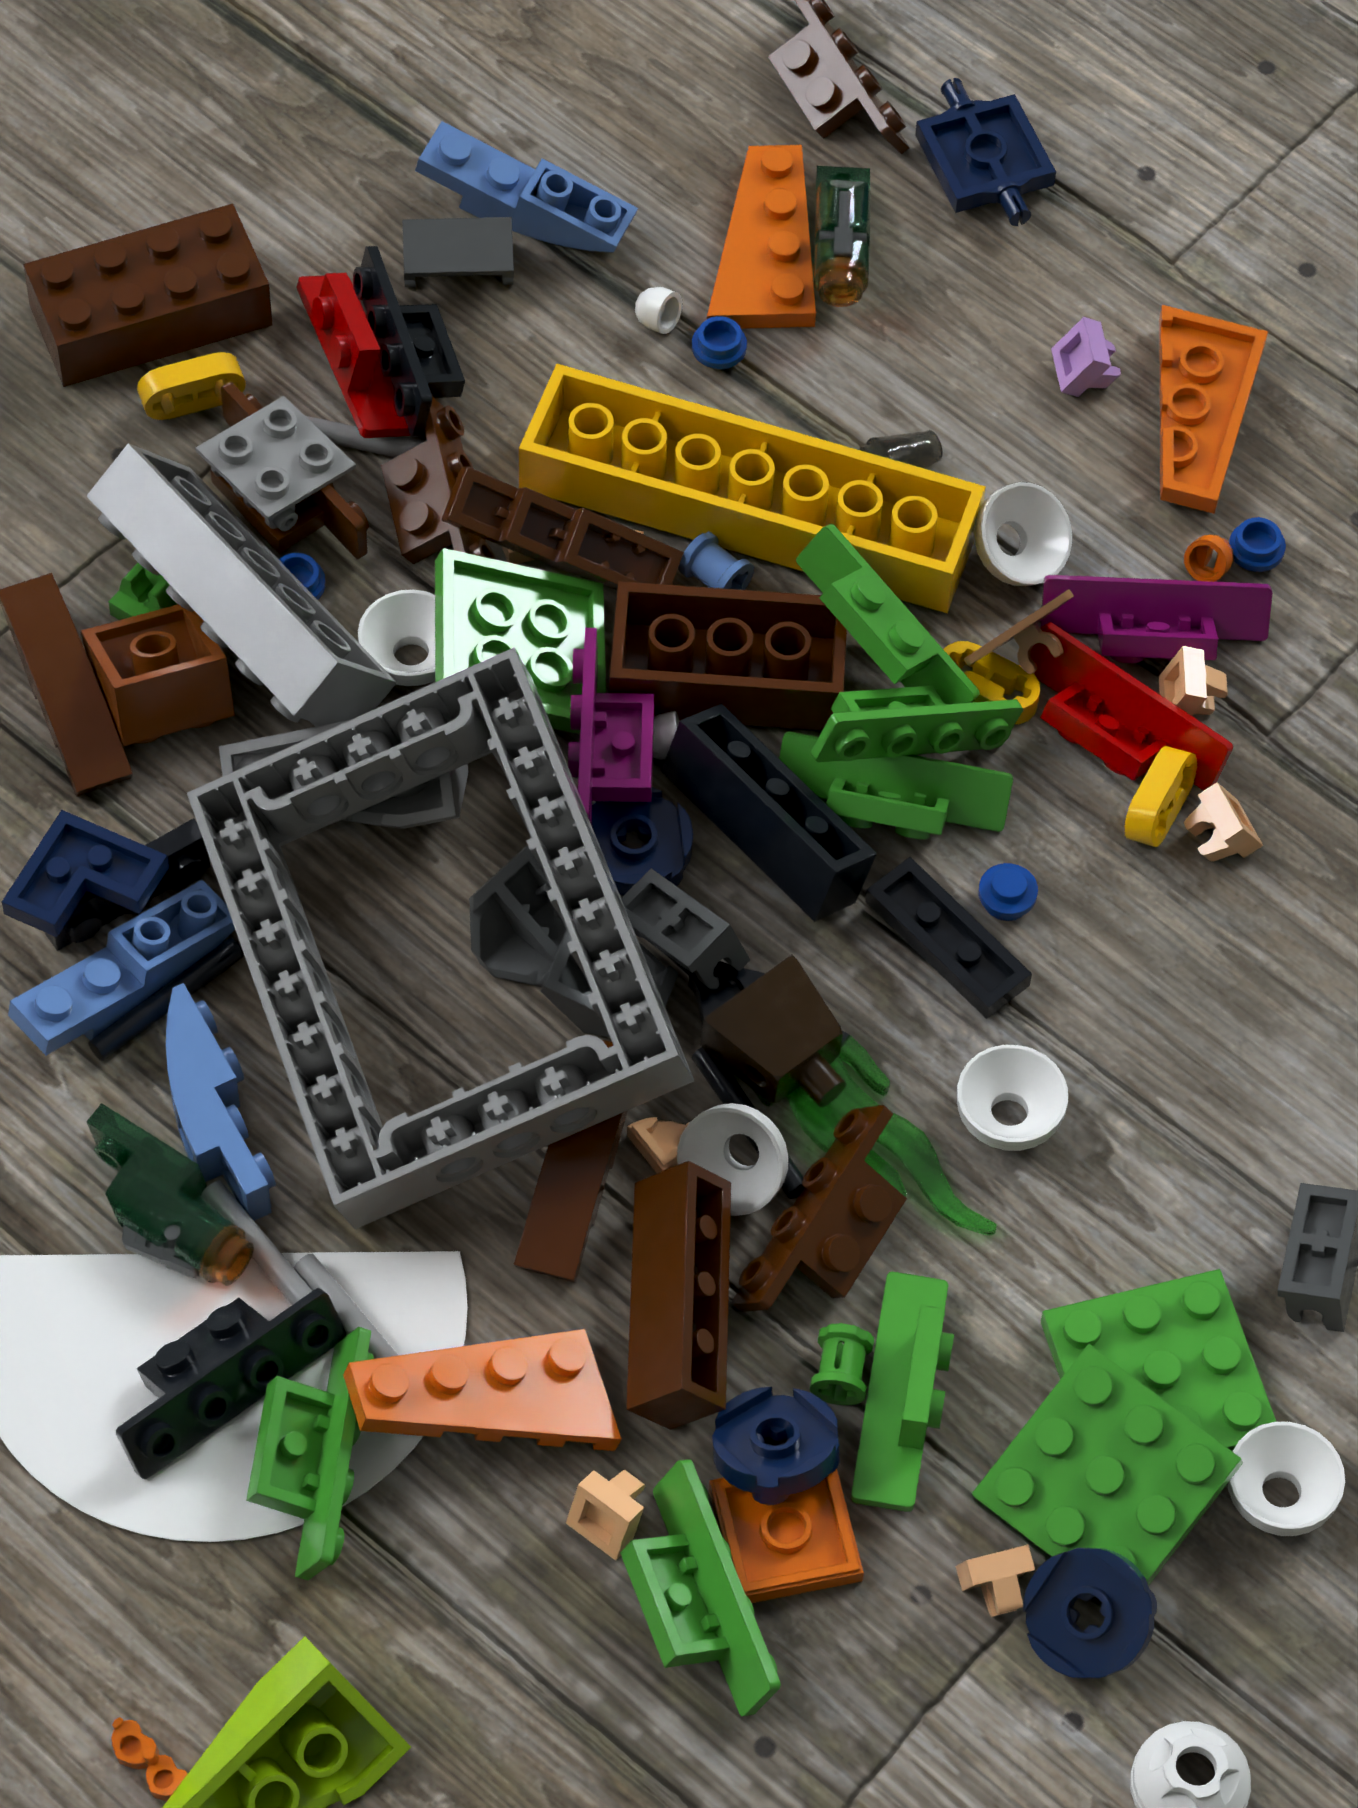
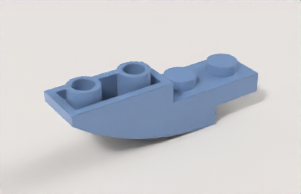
(542, 201)
(132, 967)
(207, 1101)

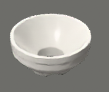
(1042, 531)
(399, 621)
(1018, 1076)
(707, 1145)
(1293, 1454)
(1156, 1780)

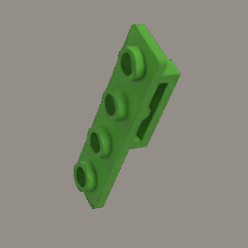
(880, 619)
(910, 723)
(902, 791)
(902, 1391)
(307, 1454)
(696, 1595)

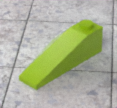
(294, 1743)

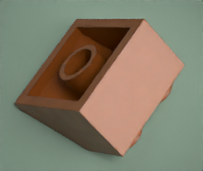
(159, 674)

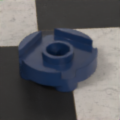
(657, 821)
(783, 1469)
(1052, 1619)

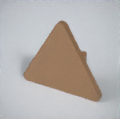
(1026, 635)

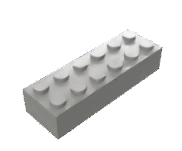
(238, 590)

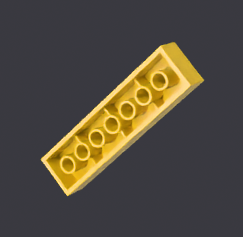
(746, 483)

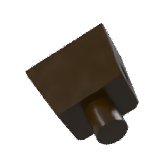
(778, 1036)

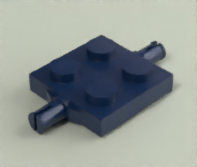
(985, 152)

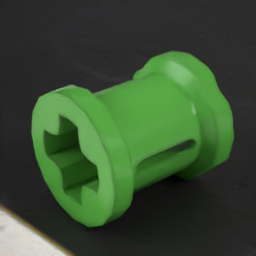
(842, 1364)

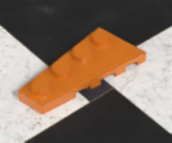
(767, 248)
(1203, 400)
(509, 1388)

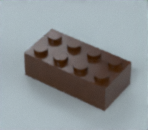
(148, 294)
(756, 652)

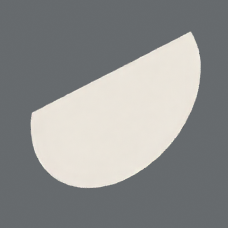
(87, 1322)

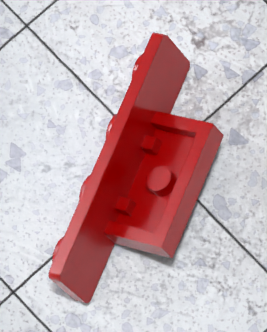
(352, 353)
(1119, 714)

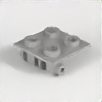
(275, 461)

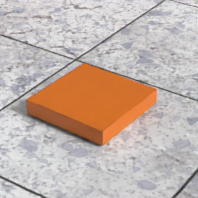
(788, 1545)

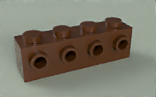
(679, 1296)

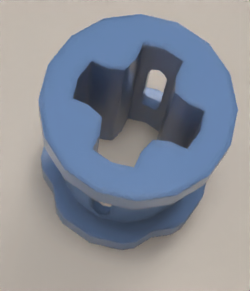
(715, 565)

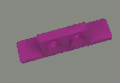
(1159, 615)
(615, 736)

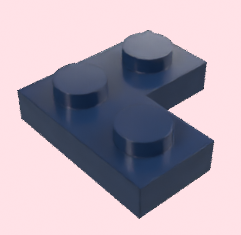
(78, 859)

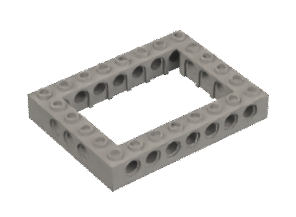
(359, 764)

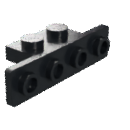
(412, 344)
(222, 1372)

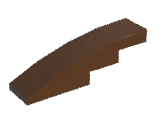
(557, 533)
(64, 684)
(568, 1199)

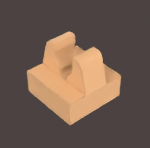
(1192, 683)
(1231, 826)
(607, 1511)
(997, 1577)

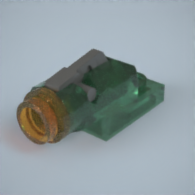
(841, 234)
(163, 1206)

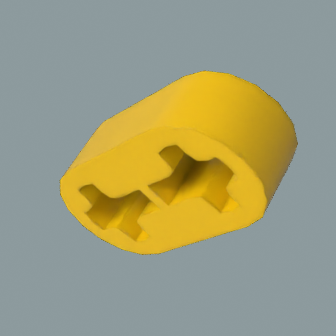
(188, 385)
(998, 676)
(1160, 796)

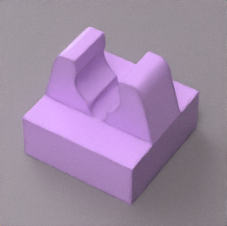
(1084, 359)

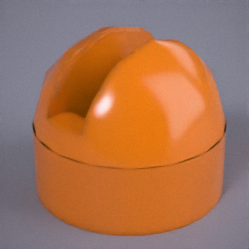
(1199, 554)

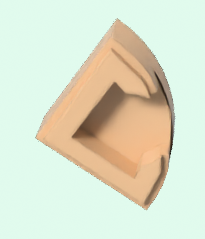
(657, 1141)

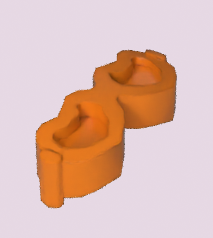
(141, 1752)

